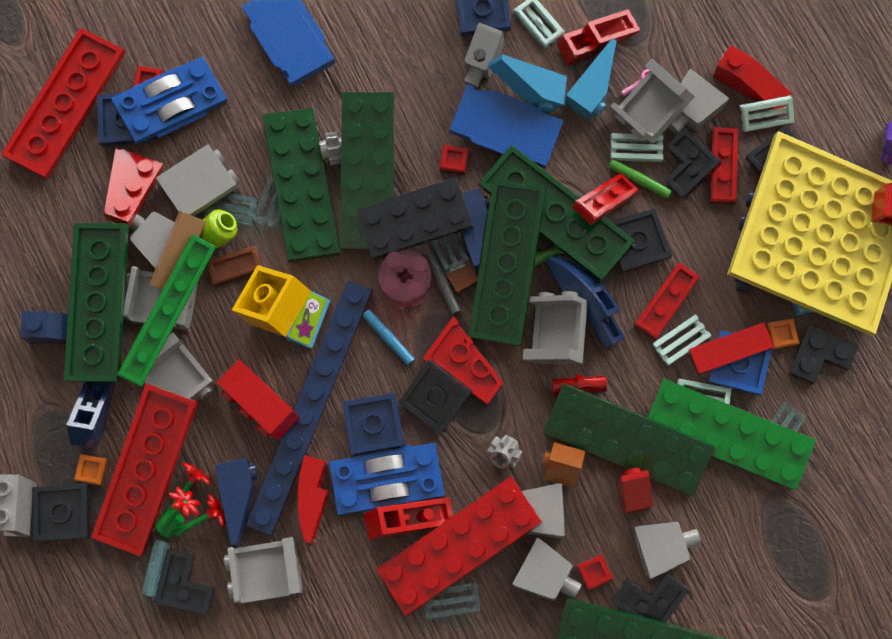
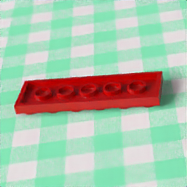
(63, 103)
(144, 469)
(459, 546)

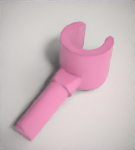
(628, 90)

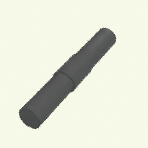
(442, 283)

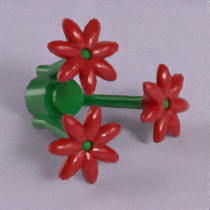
(172, 520)

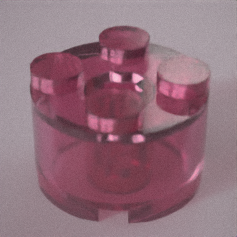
(394, 269)

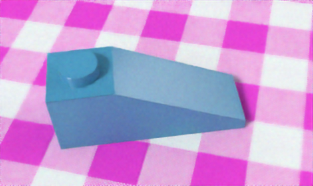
(531, 82)
(590, 91)

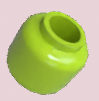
(219, 228)

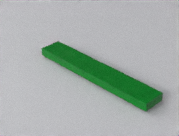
(166, 311)

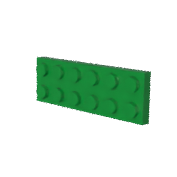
(737, 434)

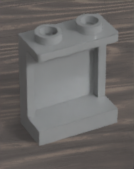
(653, 103)
(198, 181)
(143, 296)
(558, 329)
(180, 372)
(16, 506)
(264, 571)

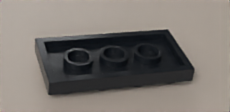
(414, 218)

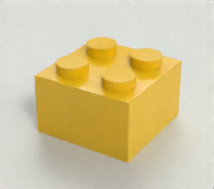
(271, 300)

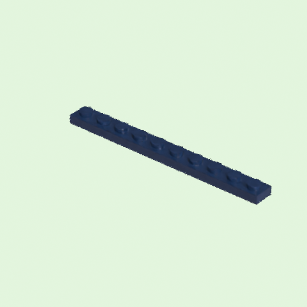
(309, 408)

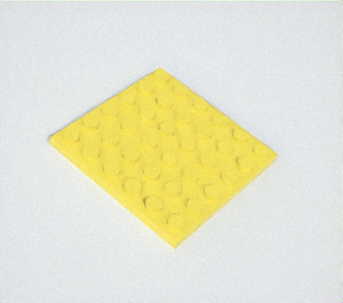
(815, 235)

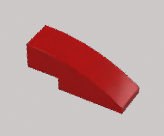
(596, 35)
(311, 497)

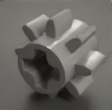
(331, 148)
(504, 452)

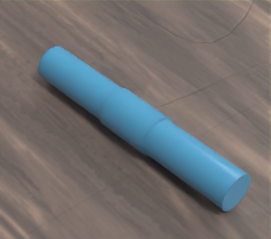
(388, 337)

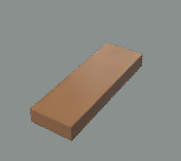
(182, 230)

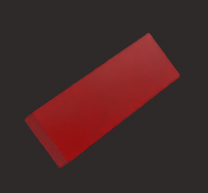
(724, 179)
(605, 198)
(667, 301)
(730, 348)

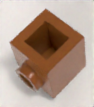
(563, 465)

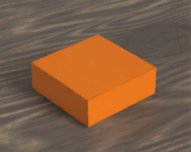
(783, 333)
(91, 470)

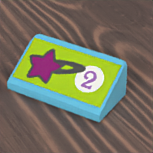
(309, 320)

